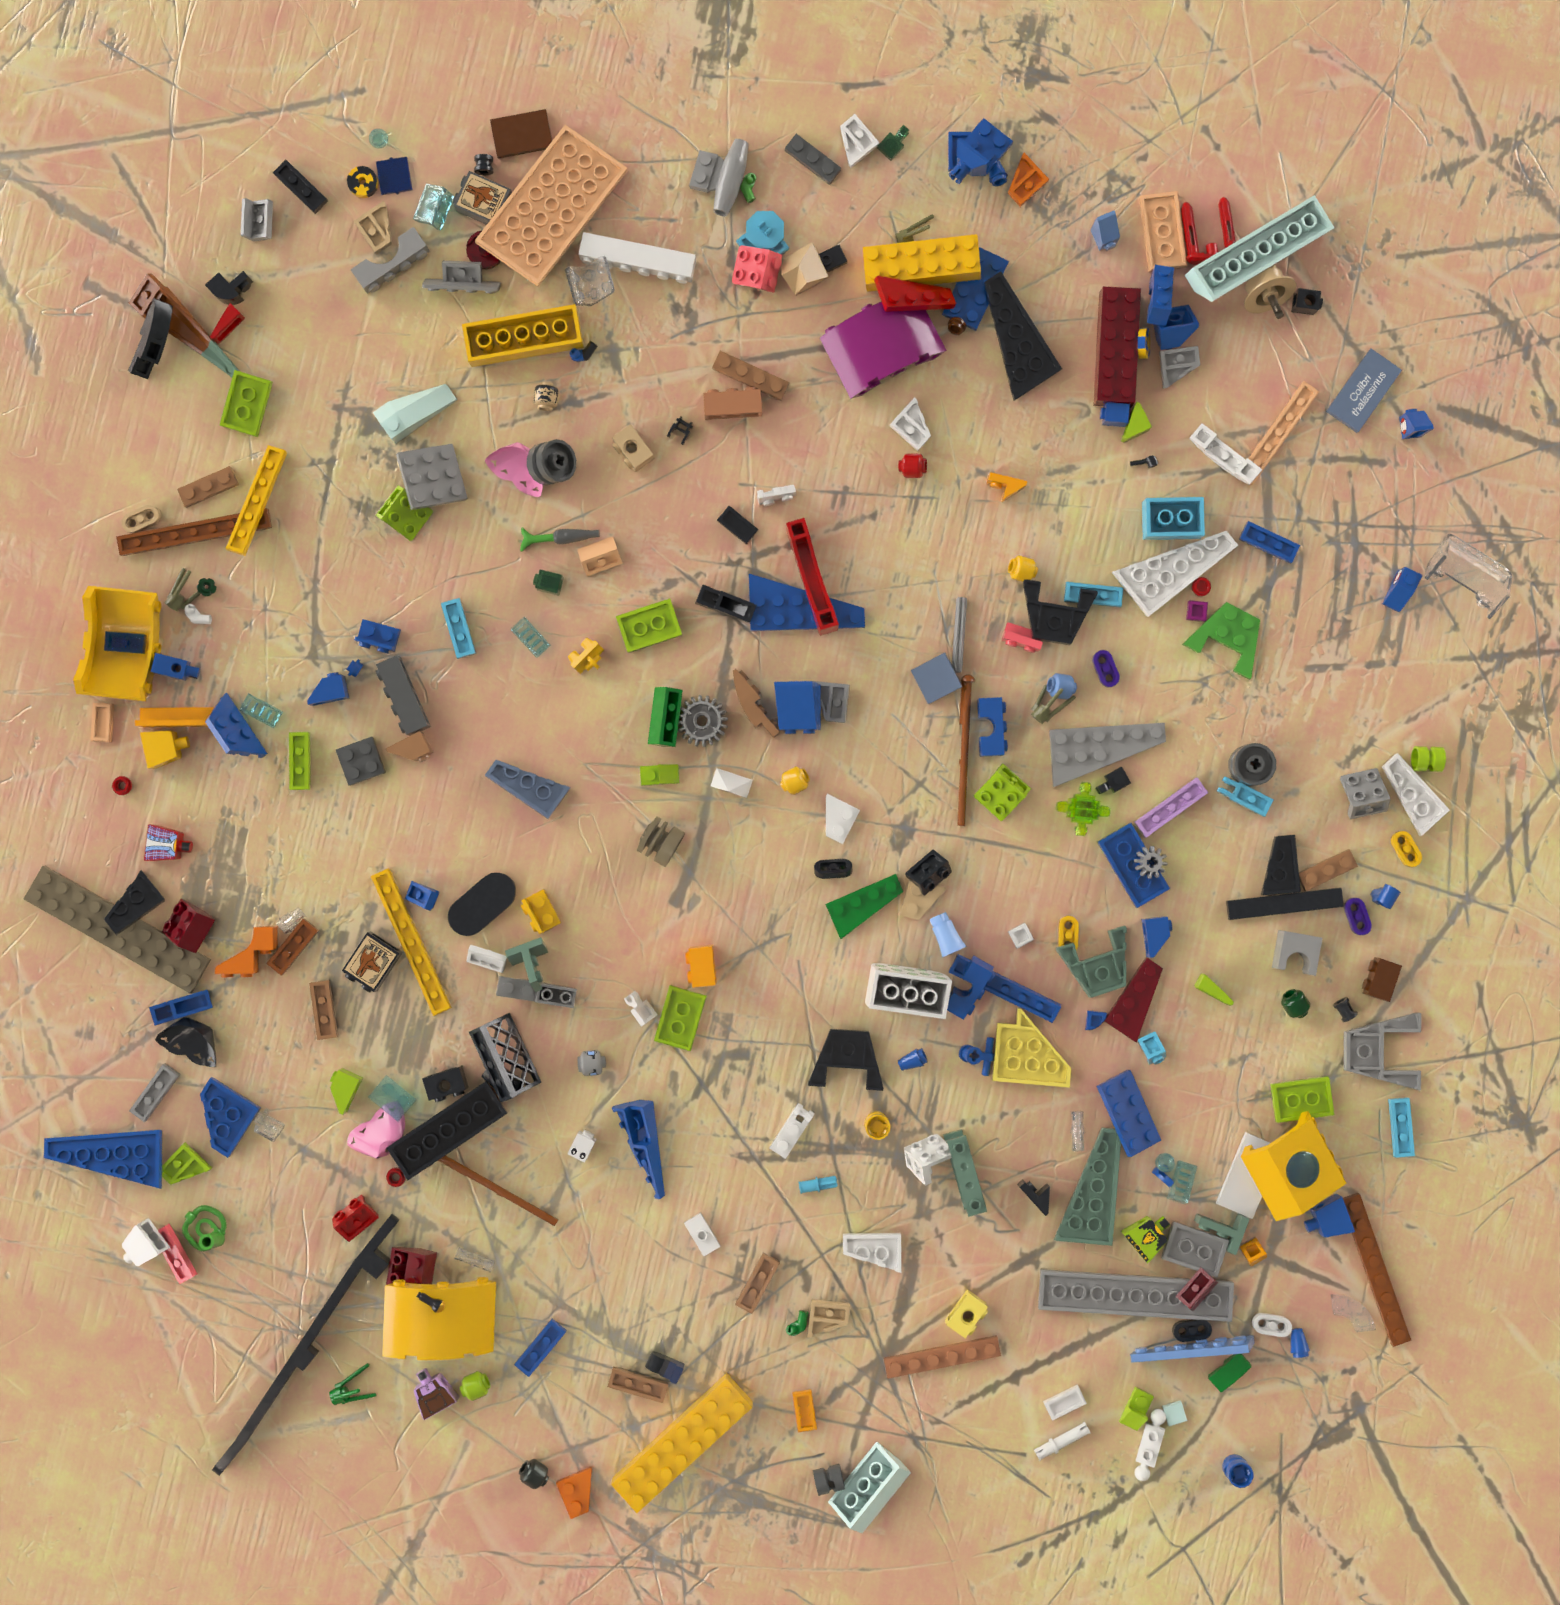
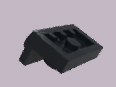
(929, 871)

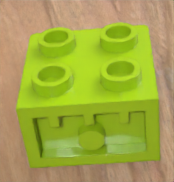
(399, 516)
(1002, 792)

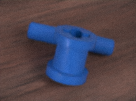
(978, 1055)

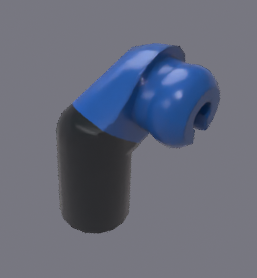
(585, 354)

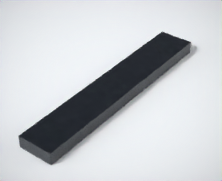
(1284, 903)

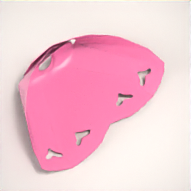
(514, 460)
(378, 1135)

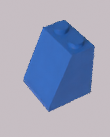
(798, 706)

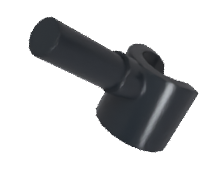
(1151, 462)

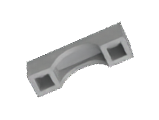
(373, 275)

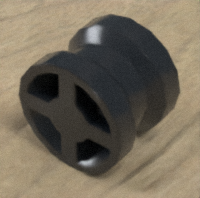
(483, 164)

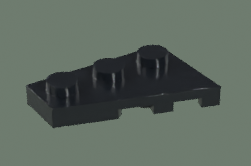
(136, 902)

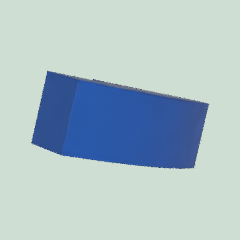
(180, 1007)

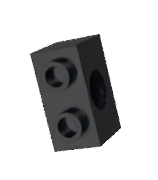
(434, 1087)

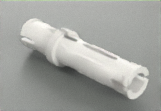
(1061, 1441)

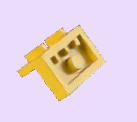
(540, 911)

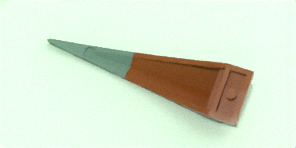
(182, 324)

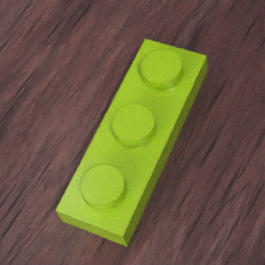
(299, 760)

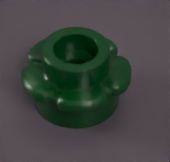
(206, 591)

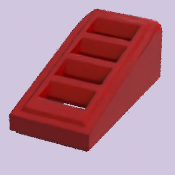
(228, 322)

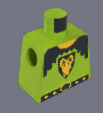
(1147, 1236)

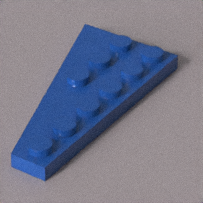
(121, 1155)

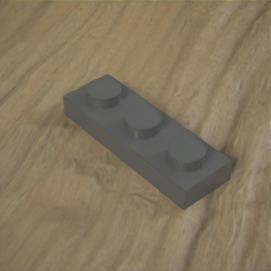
(812, 159)

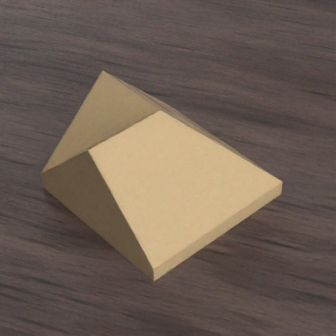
(803, 269)

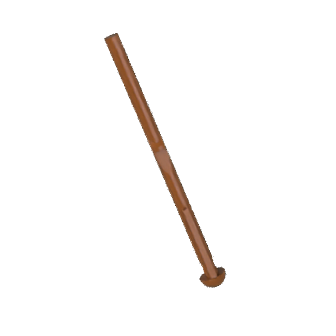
(965, 706)
(498, 1189)

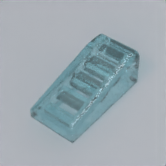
(518, 625)
(243, 708)
(1187, 1191)

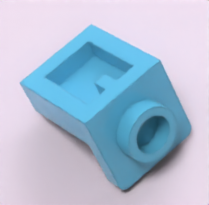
(1152, 1048)

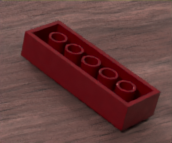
(1117, 345)

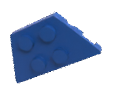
(233, 730)

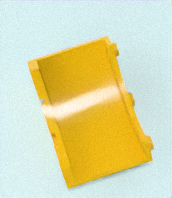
(118, 673)
(460, 1329)

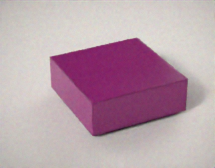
(1197, 611)

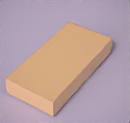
(102, 722)

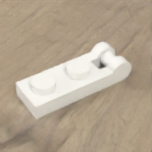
(791, 1131)

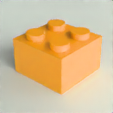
(701, 966)

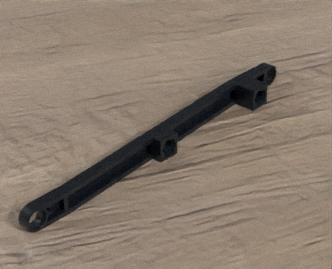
(374, 1263)

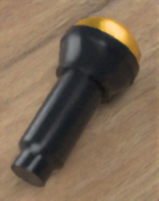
(436, 1304)

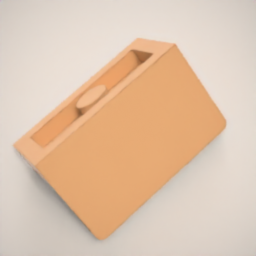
(599, 556)

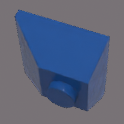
(1178, 329)

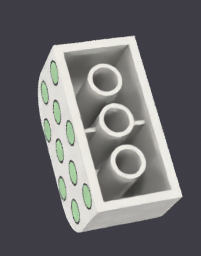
(908, 990)

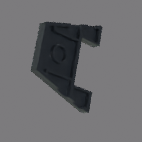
(1054, 621)
(847, 1050)

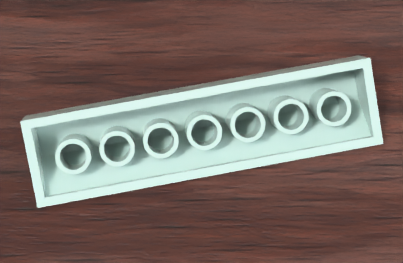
(1259, 250)

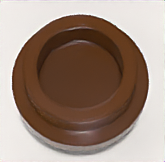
(956, 325)

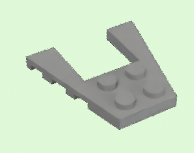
(1366, 1050)

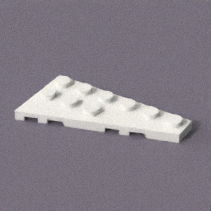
(1165, 575)

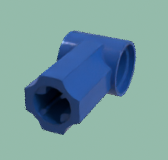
(1385, 896)

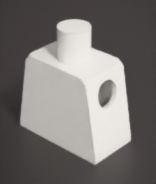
(143, 1243)

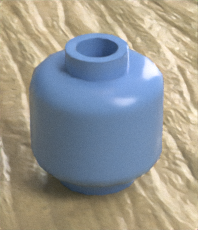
(1062, 681)

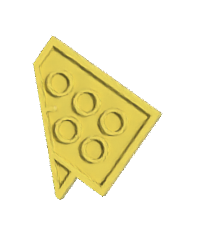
(1027, 1056)

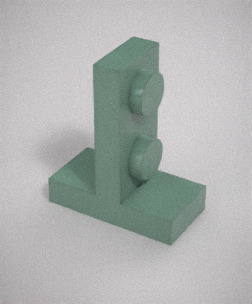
(528, 954)
(1235, 1233)

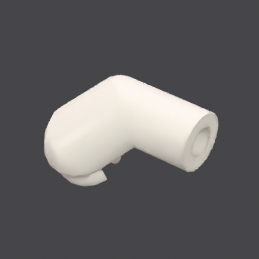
(195, 616)

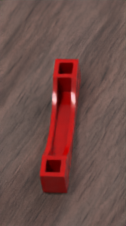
(811, 577)

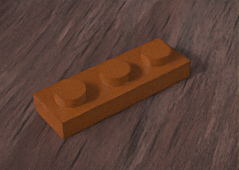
(292, 947)

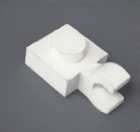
(641, 1010)

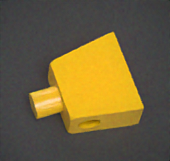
(162, 747)

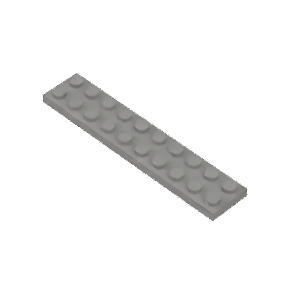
(1129, 1295)

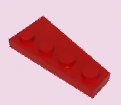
(912, 296)

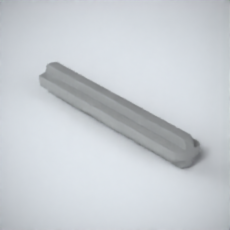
(959, 634)

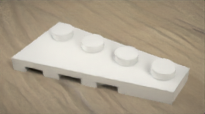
(1416, 797)

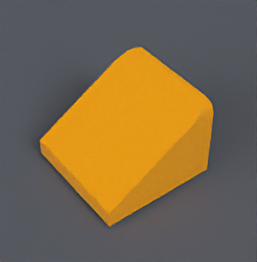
(1253, 1252)

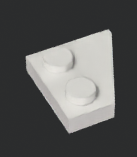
(785, 493)

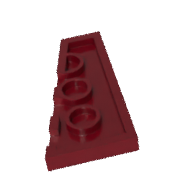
(1133, 1003)

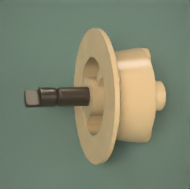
(1269, 291)

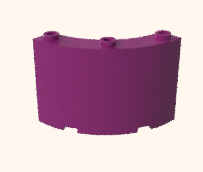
(879, 346)

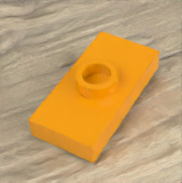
(804, 1410)

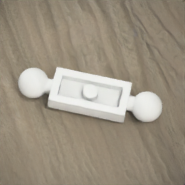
(1150, 1444)

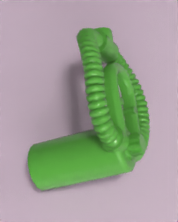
(206, 1241)

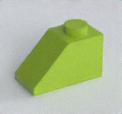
(344, 1088)

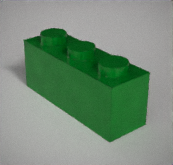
(665, 717)

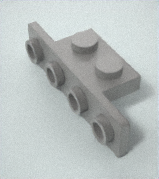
(462, 276)

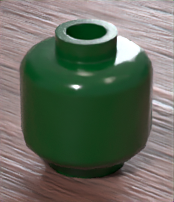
(1295, 1003)

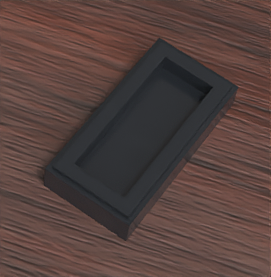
(737, 525)

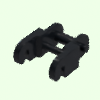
(675, 426)

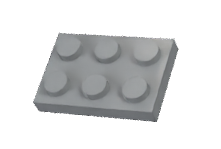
(1194, 1249)

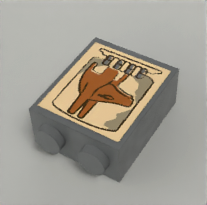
(480, 197)

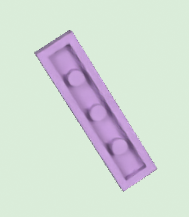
(1171, 807)

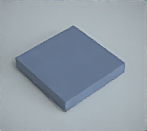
(936, 678)

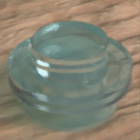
(378, 138)
(1165, 1162)

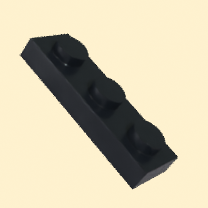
(300, 186)

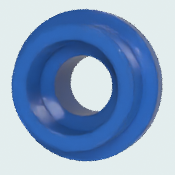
(354, 668)

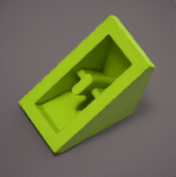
(1137, 423)

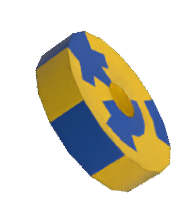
(1144, 343)

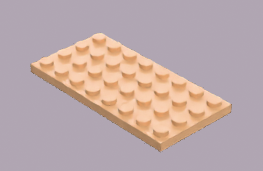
(551, 205)

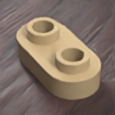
(142, 519)

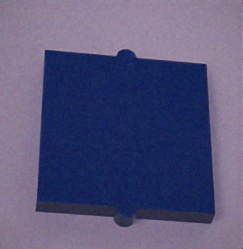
(394, 175)

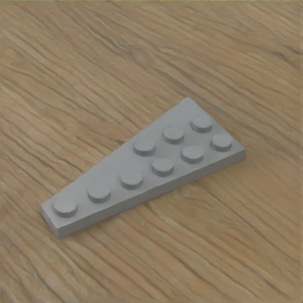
(1091, 748)

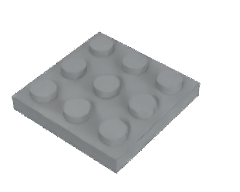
(431, 476)

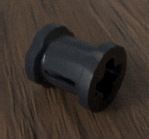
(1345, 1009)

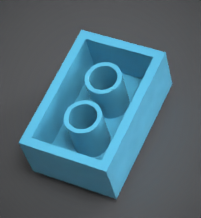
(1173, 518)

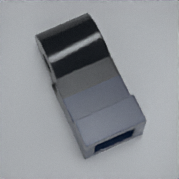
(665, 1366)

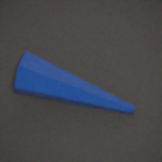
(640, 1125)

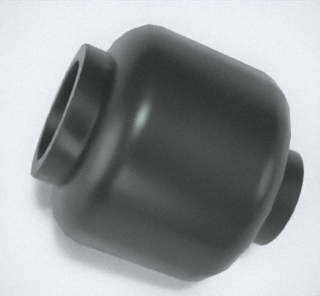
(533, 1473)

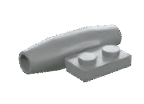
(721, 175)

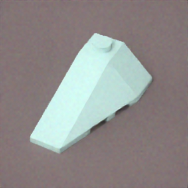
(410, 412)

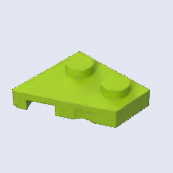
(184, 1165)

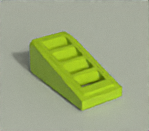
(1207, 986)

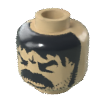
(546, 396)

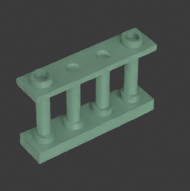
(965, 1173)

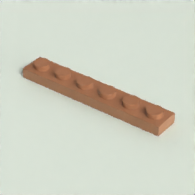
(942, 1356)

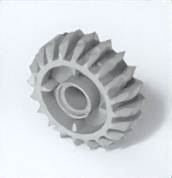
(706, 732)

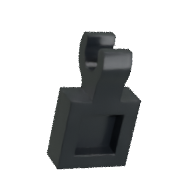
(1115, 780)

